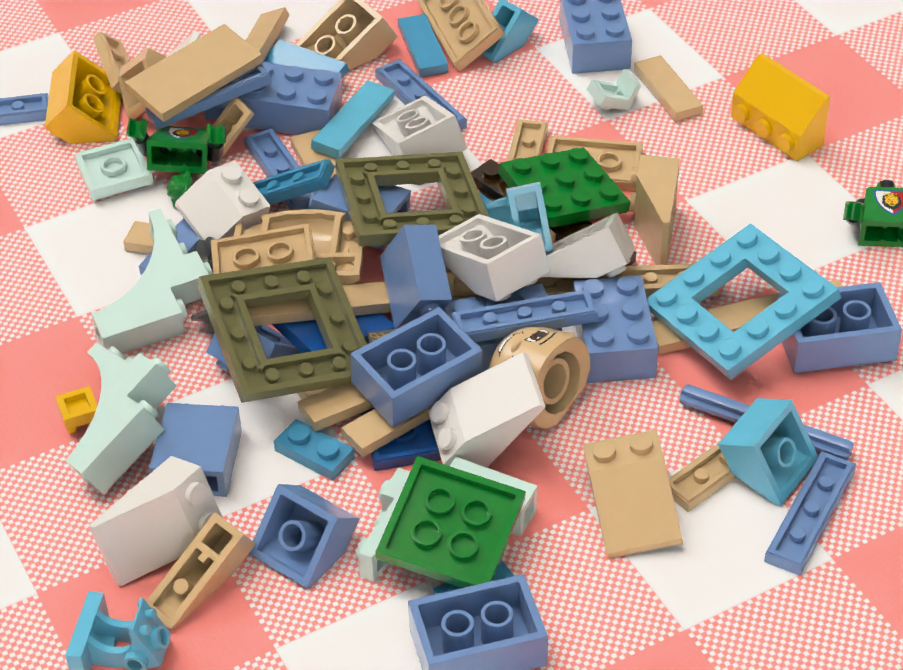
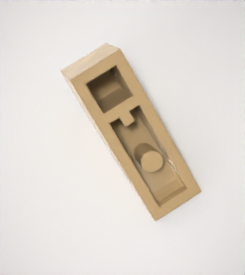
(200, 570)

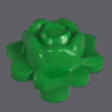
(179, 185)

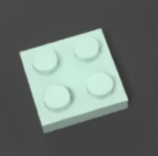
(113, 169)

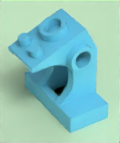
(524, 209)
(97, 636)

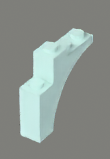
(156, 303)
(124, 416)
(391, 490)

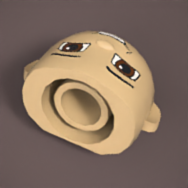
(558, 363)

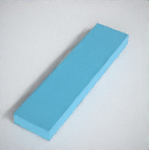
(352, 119)

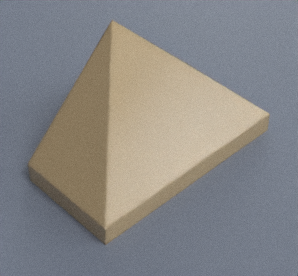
(235, 117)

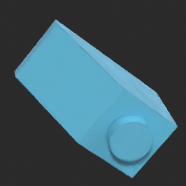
(517, 28)

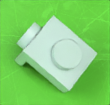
(615, 95)

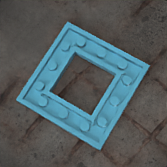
(732, 352)

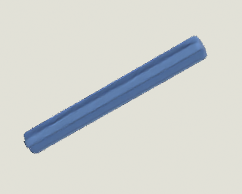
(733, 410)

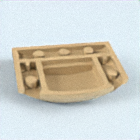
(331, 237)

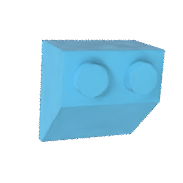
(769, 448)

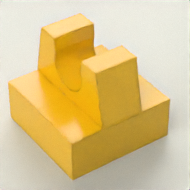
(76, 408)

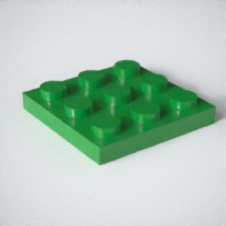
(570, 183)
(450, 524)

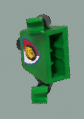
(178, 147)
(879, 215)

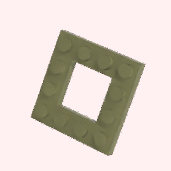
(375, 227)
(254, 375)

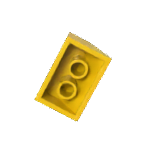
(82, 102)
(781, 108)

